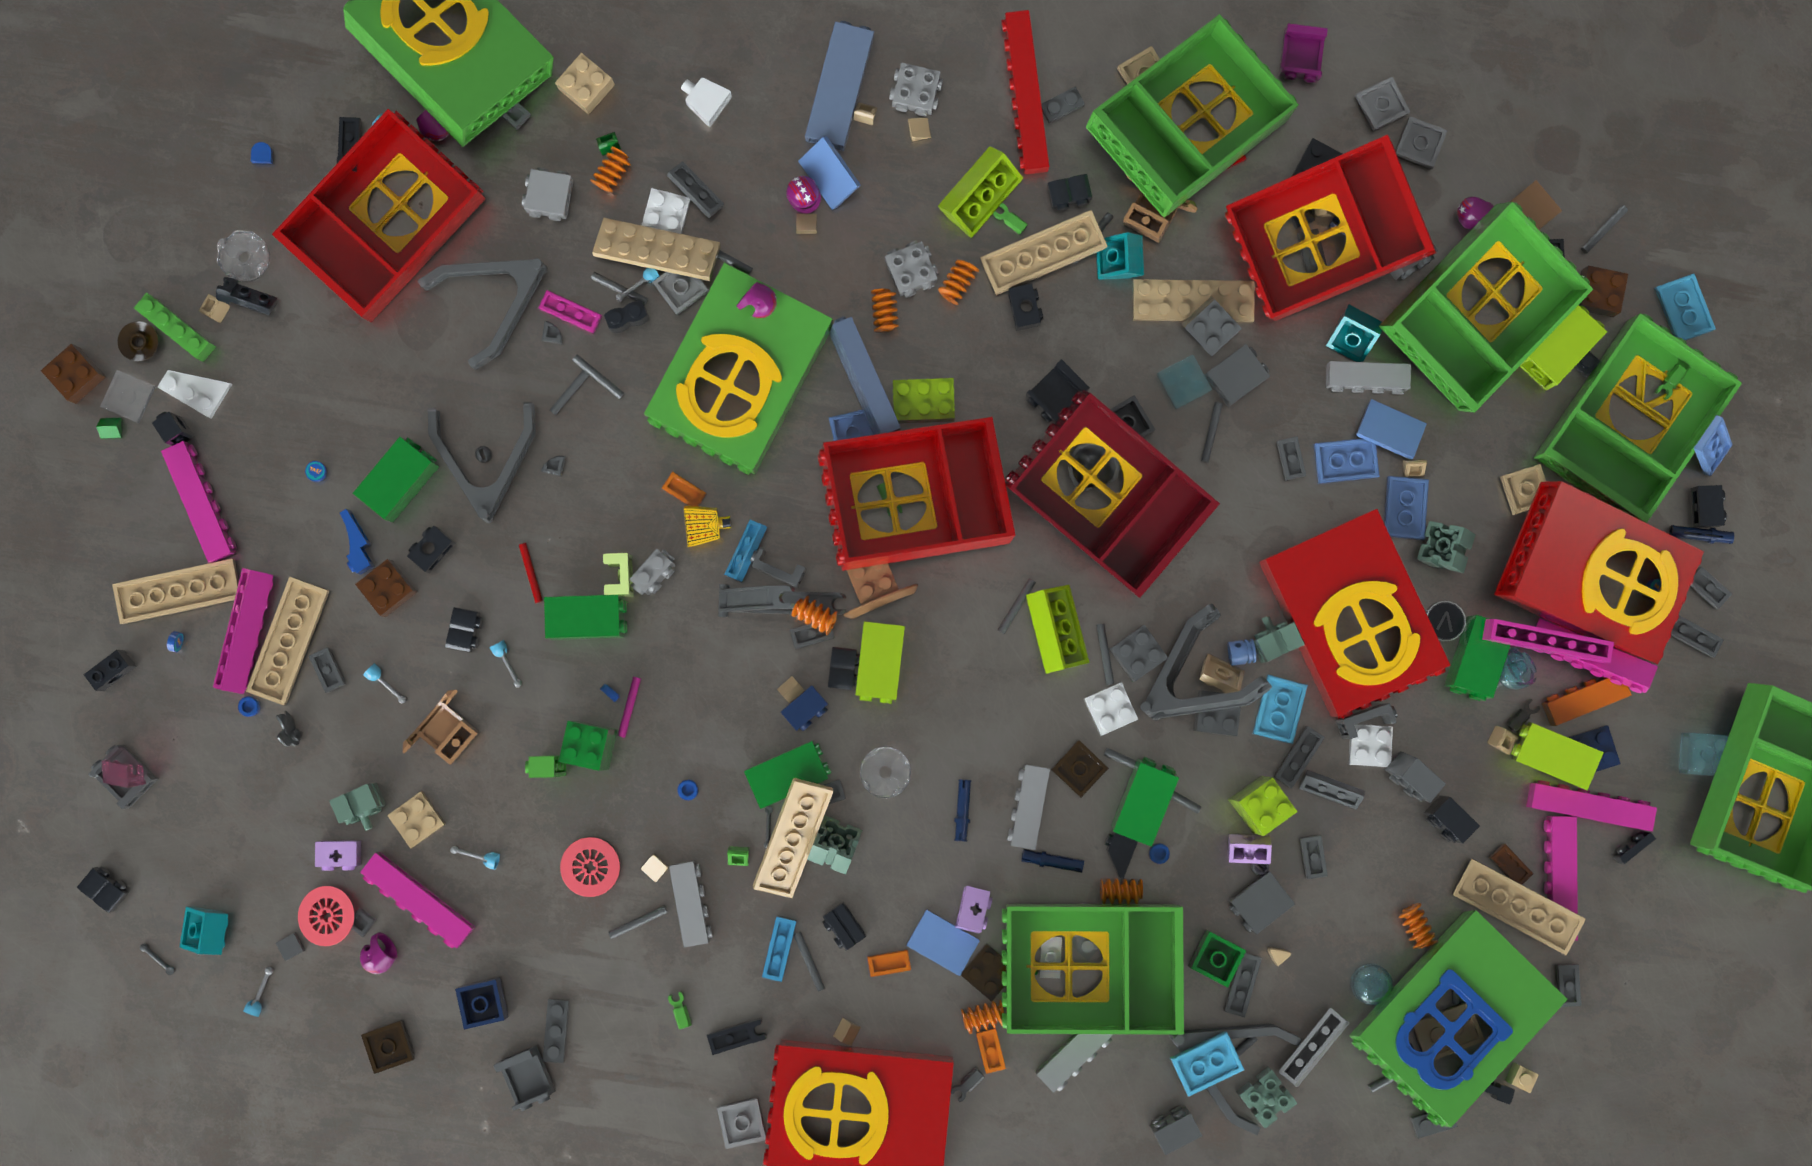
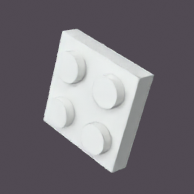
(666, 211)
(1111, 709)
(1371, 746)

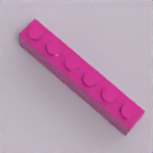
(198, 501)
(243, 631)
(1548, 640)
(1622, 670)
(1591, 807)
(1561, 861)
(417, 899)

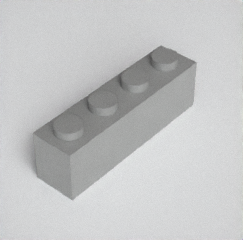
(1368, 376)
(1029, 807)
(689, 903)
(1314, 1047)
(1070, 1058)

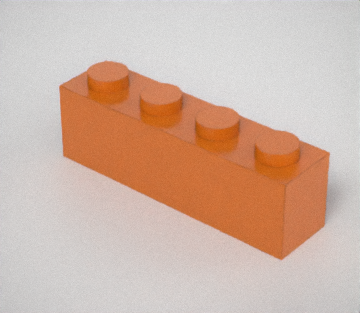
(1583, 700)

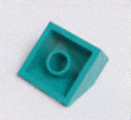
(1121, 258)
(1355, 334)
(204, 931)

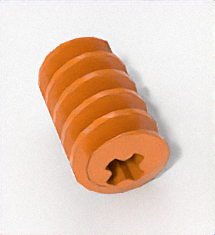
(611, 169)
(957, 280)
(884, 310)
(814, 615)
(1121, 891)
(1417, 926)
(983, 1017)

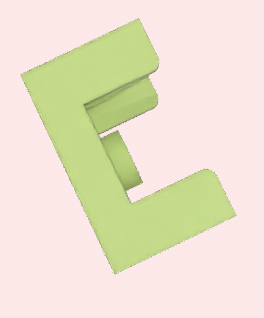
(625, 562)

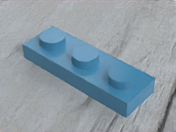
(748, 544)
(779, 949)

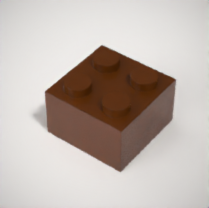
(1607, 291)
(73, 373)
(386, 588)

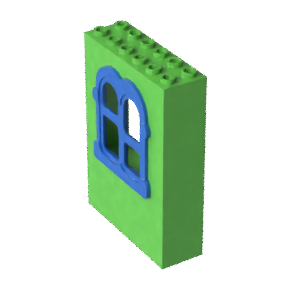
(1492, 982)

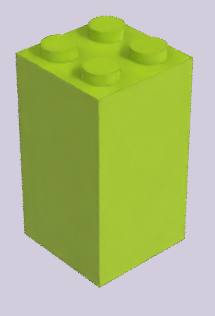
(1564, 348)
(880, 662)
(1556, 755)
(1262, 805)

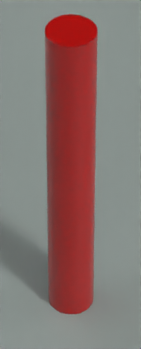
(530, 572)

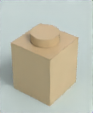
(1521, 1077)

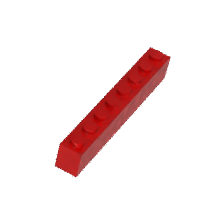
(1026, 92)

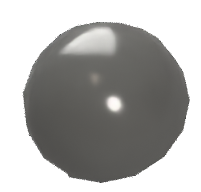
(1088, 456)

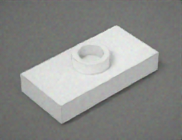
(1051, 952)

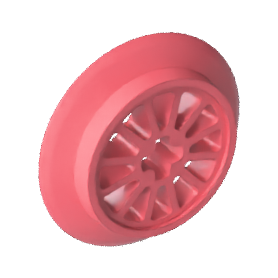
(567, 867)
(308, 905)

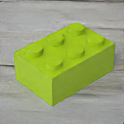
(924, 400)

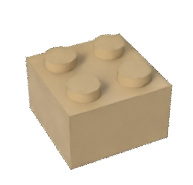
(585, 83)

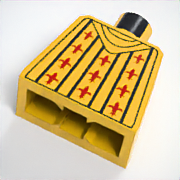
(703, 524)

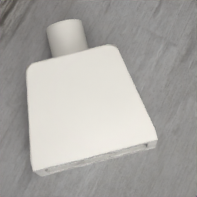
(706, 99)

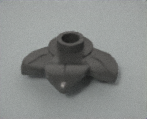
(289, 734)

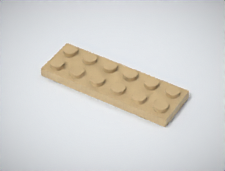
(656, 249)
(1043, 252)
(1181, 298)
(176, 591)
(287, 641)
(793, 837)
(1519, 906)

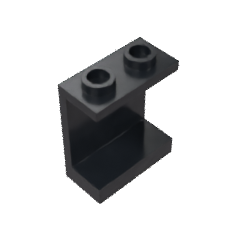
(1056, 391)

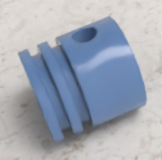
(1241, 652)

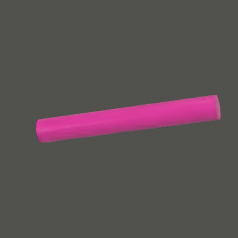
(629, 707)

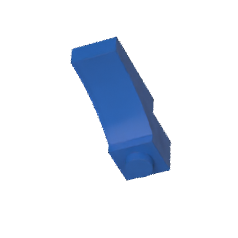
(358, 558)

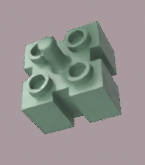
(1446, 546)
(1276, 640)
(358, 805)
(835, 844)
(1266, 1097)

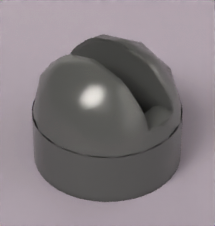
(487, 452)
(1259, 872)

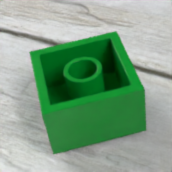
(1217, 958)

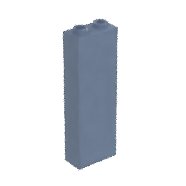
(840, 84)
(863, 376)

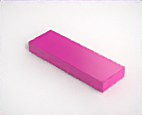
(570, 311)

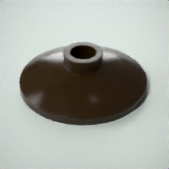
(129, 338)

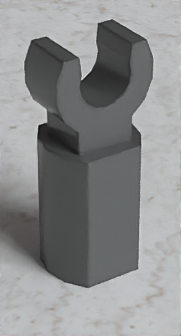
(968, 1083)

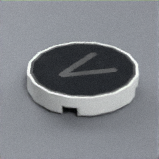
(1447, 620)

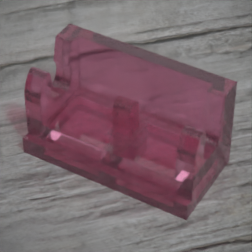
(122, 774)

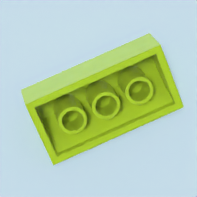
(980, 191)
(1057, 628)

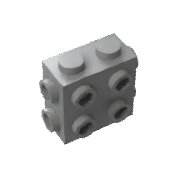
(916, 89)
(547, 194)
(911, 268)
(652, 572)

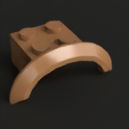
(1148, 221)
(875, 588)
(444, 731)

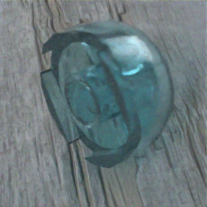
(1518, 670)
(1371, 984)

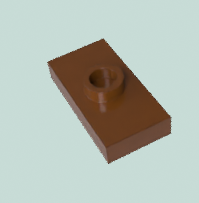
(1510, 864)

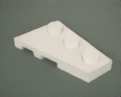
(195, 391)

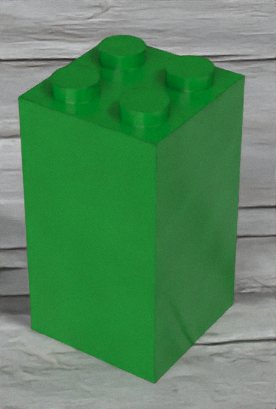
(396, 479)
(585, 617)
(1476, 662)
(588, 745)
(773, 778)
(1145, 801)

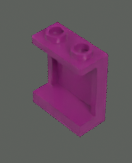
(1302, 52)

